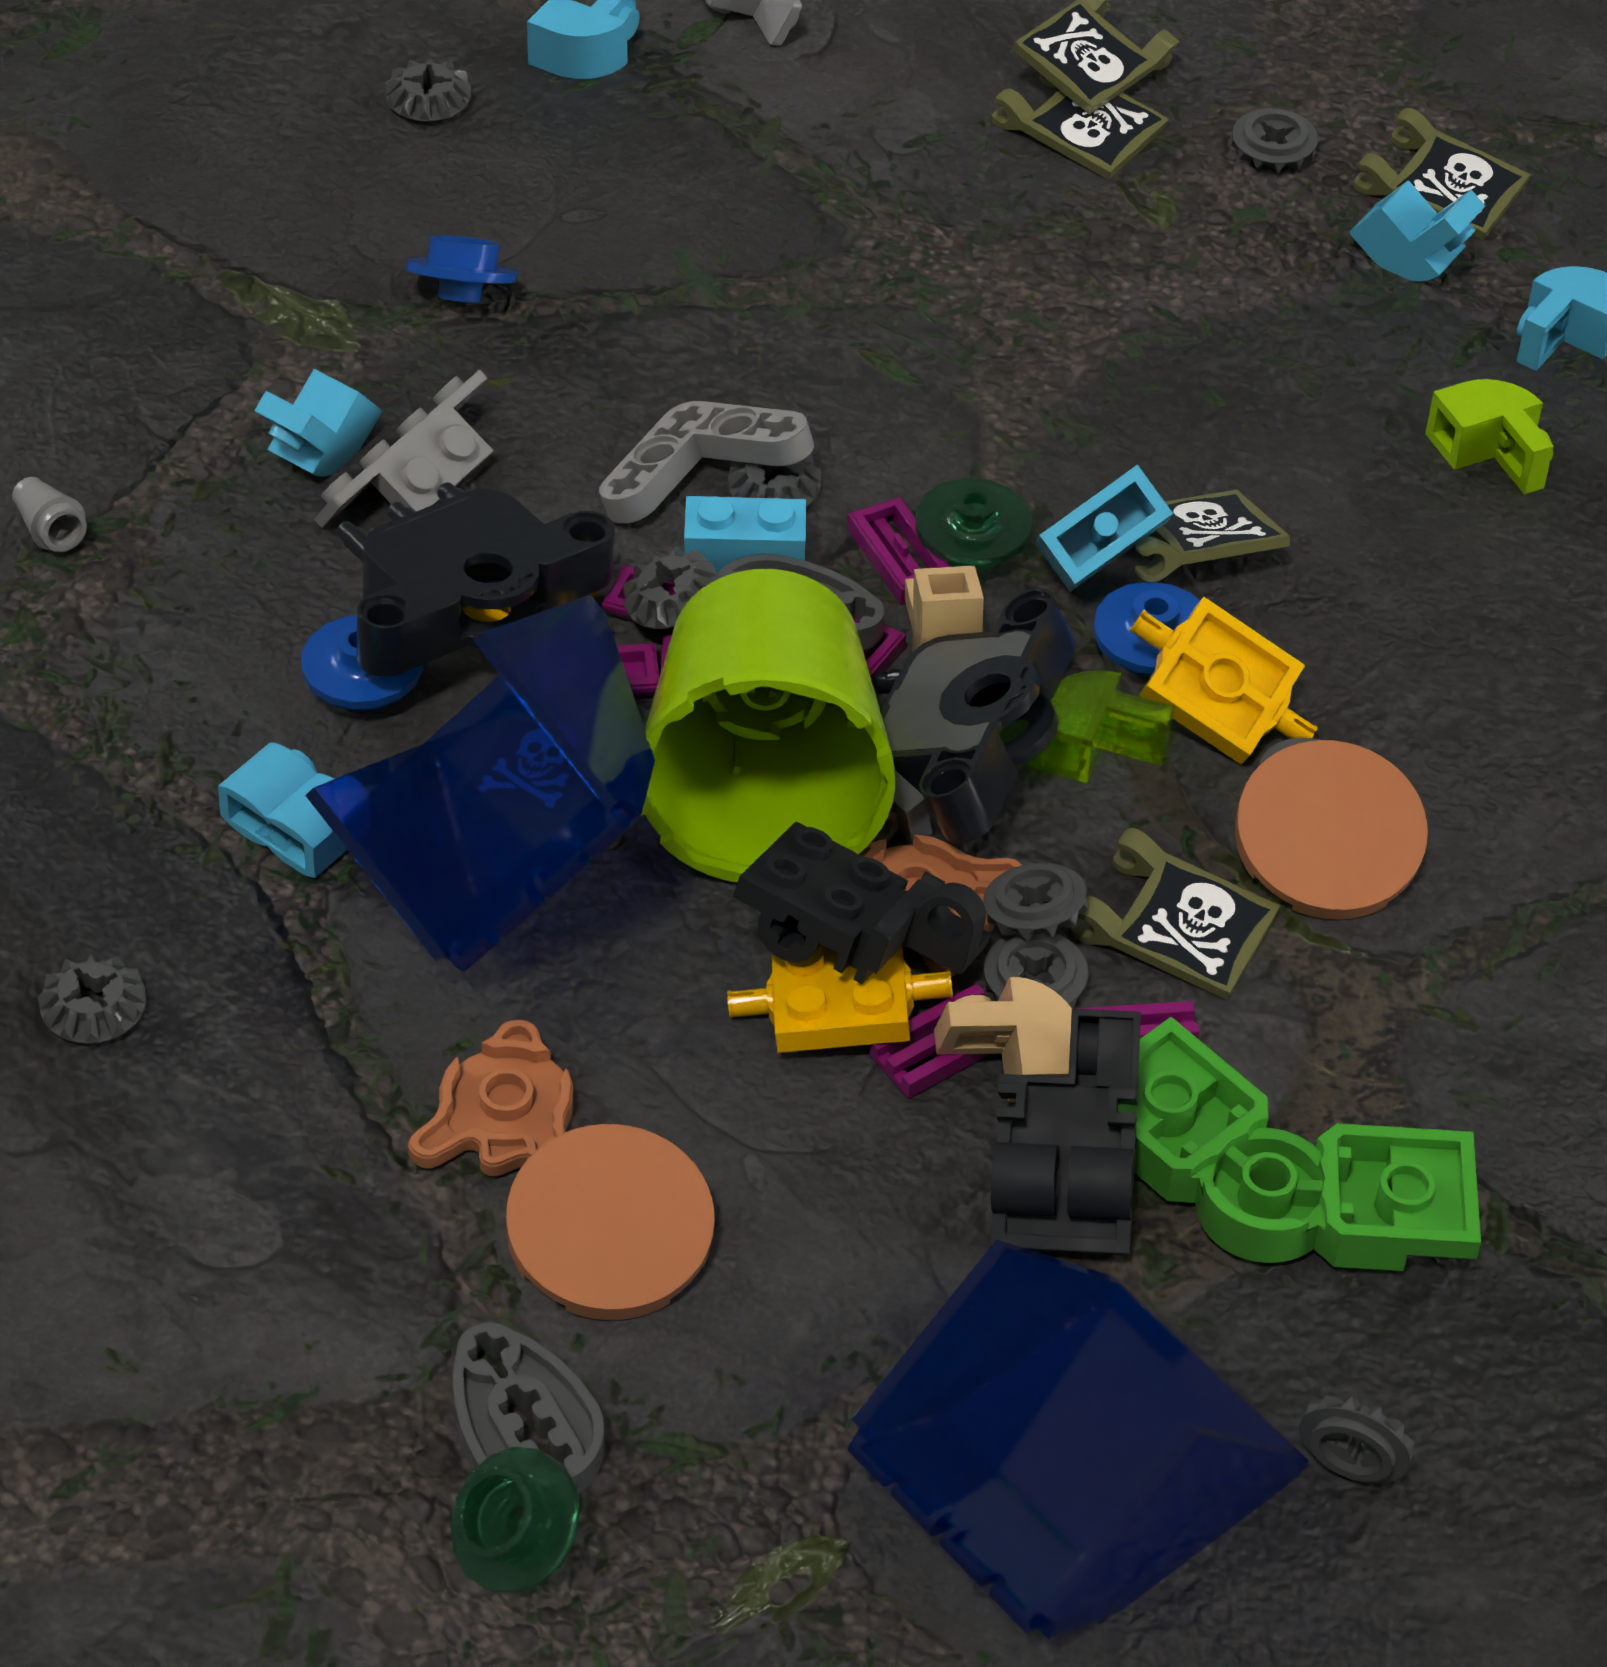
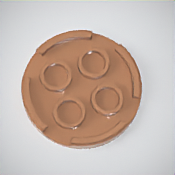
(1331, 829)
(609, 1221)

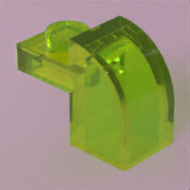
(1102, 718)

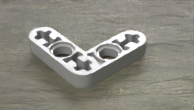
(696, 432)

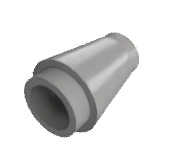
(51, 516)

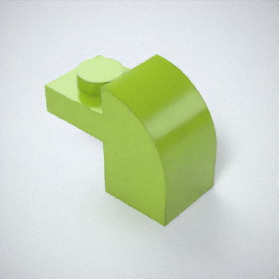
(1492, 421)

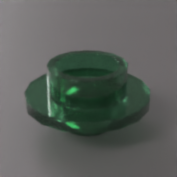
(973, 523)
(515, 1520)

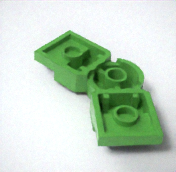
(1273, 1196)

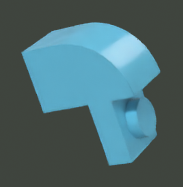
(581, 39)
(1411, 237)
(1565, 307)
(321, 426)

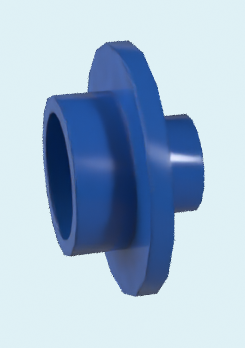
(462, 266)
(1121, 609)
(336, 677)

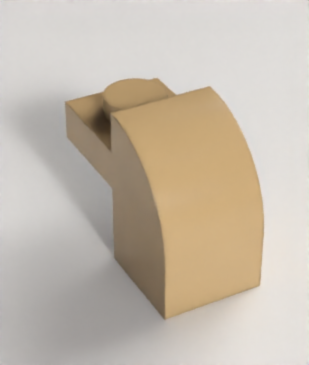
(943, 603)
(1025, 1026)

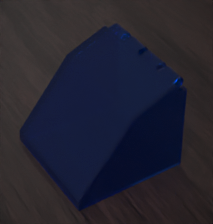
(505, 792)
(1064, 1440)

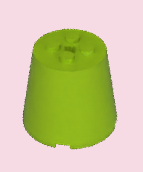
(764, 725)

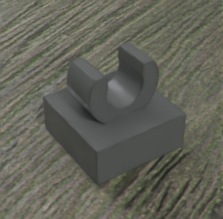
(907, 815)

